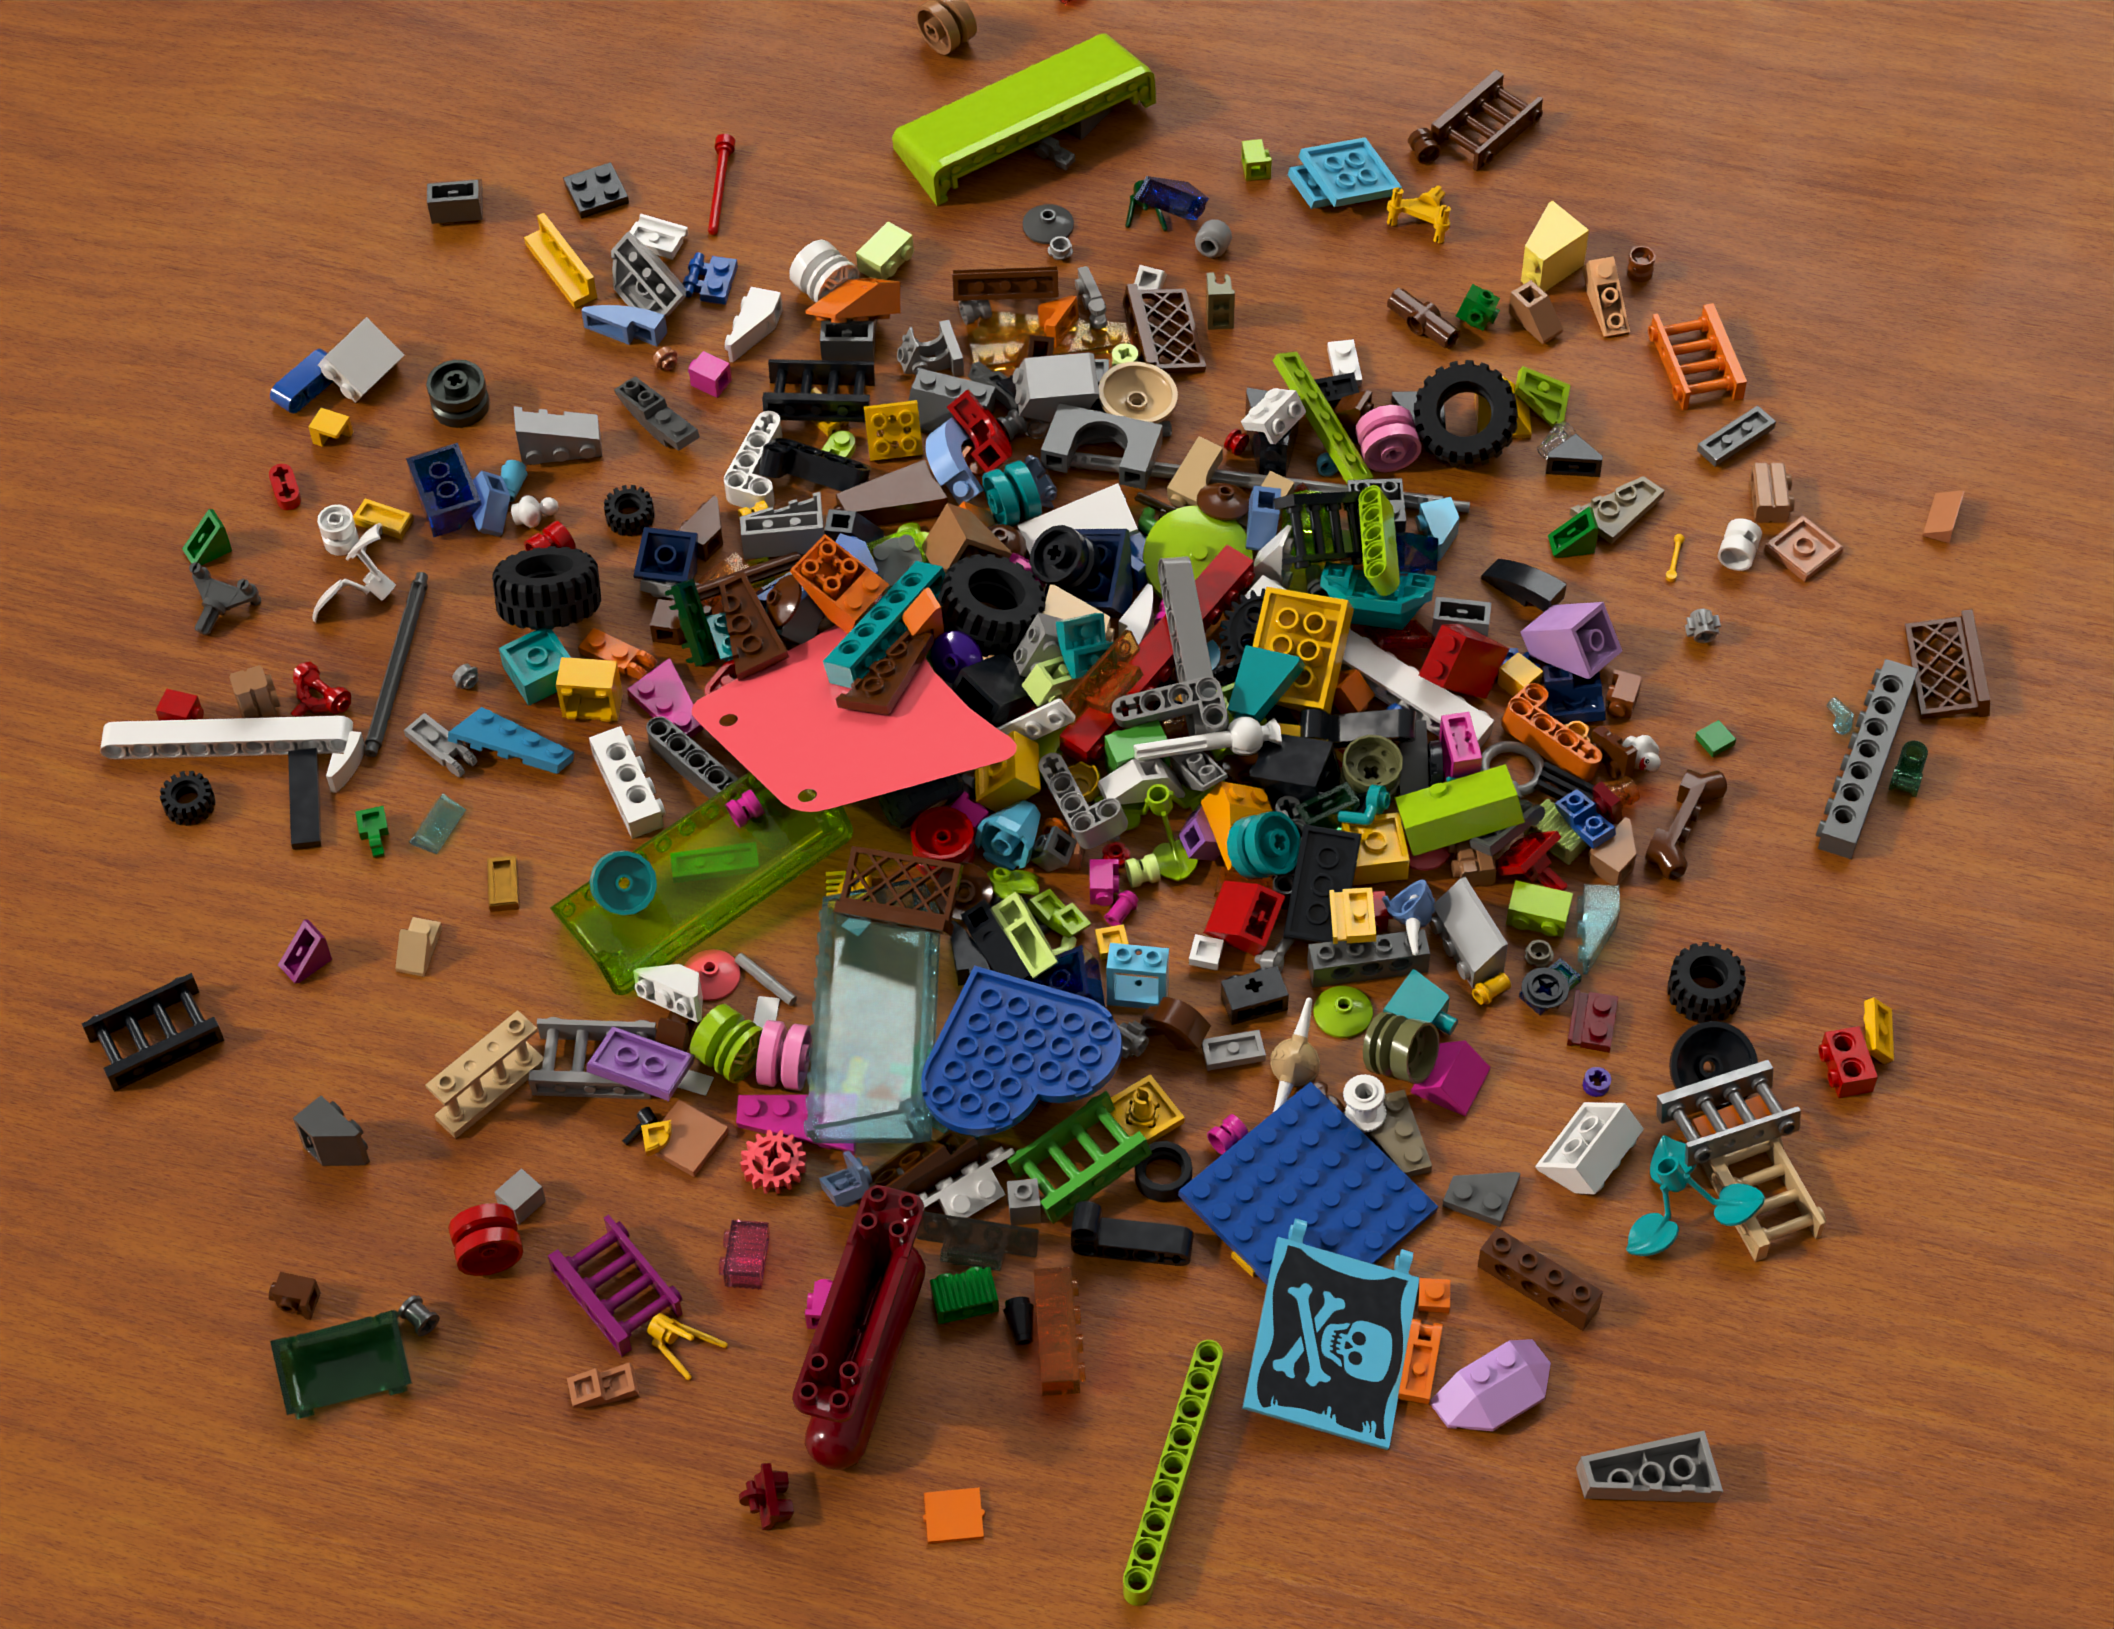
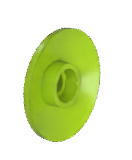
(1339, 1021)

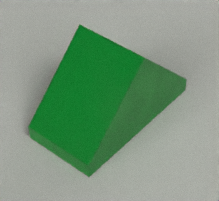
(1575, 536)
(208, 540)

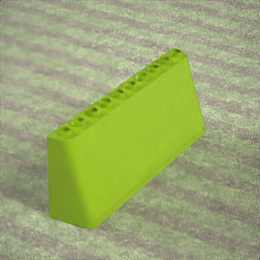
(1020, 111)

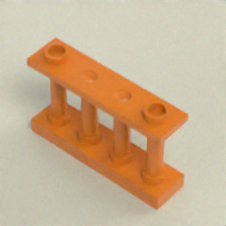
(1716, 341)

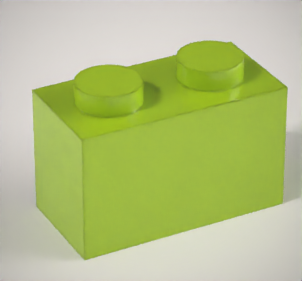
(1539, 909)

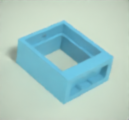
(1134, 990)

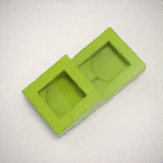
(1052, 912)

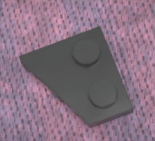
(1482, 1195)

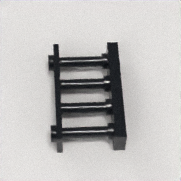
(819, 407)
(1313, 503)
(164, 1053)

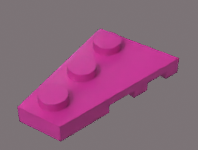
(665, 696)

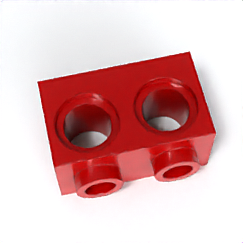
(1853, 1061)

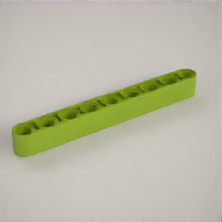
(1172, 1484)

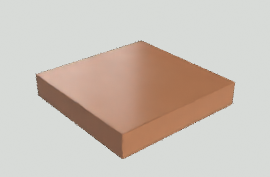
(1803, 548)
(692, 1138)

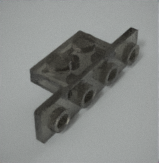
(977, 1241)

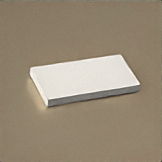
(1096, 511)

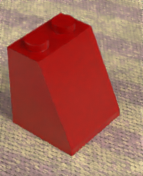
(1463, 660)

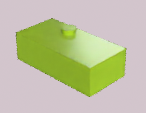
(1459, 810)

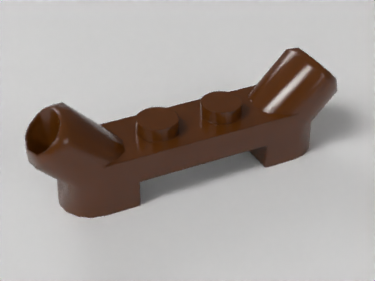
(1664, 845)

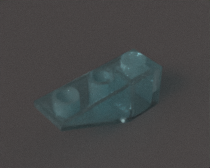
(1599, 919)

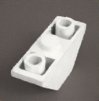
(1135, 777)
(671, 988)

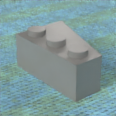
(556, 437)
(782, 530)

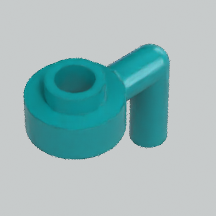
(1376, 802)

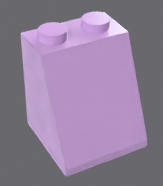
(1573, 638)

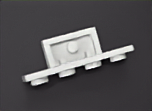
(1041, 720)
(972, 1189)

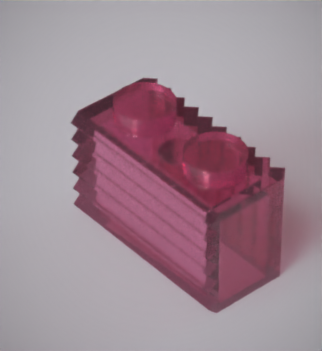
(746, 1254)

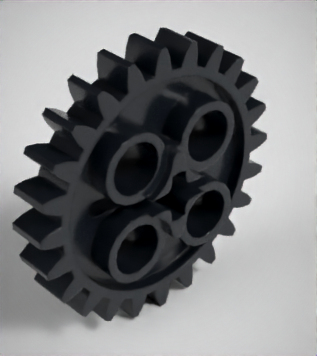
(1239, 626)

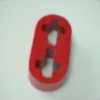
(289, 485)

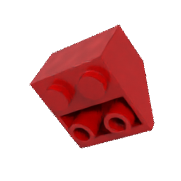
(1244, 915)

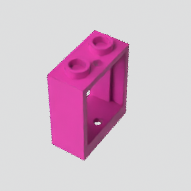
(1459, 756)

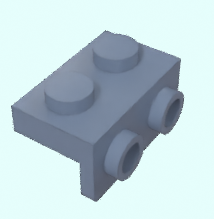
(848, 1184)

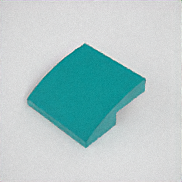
(1082, 642)

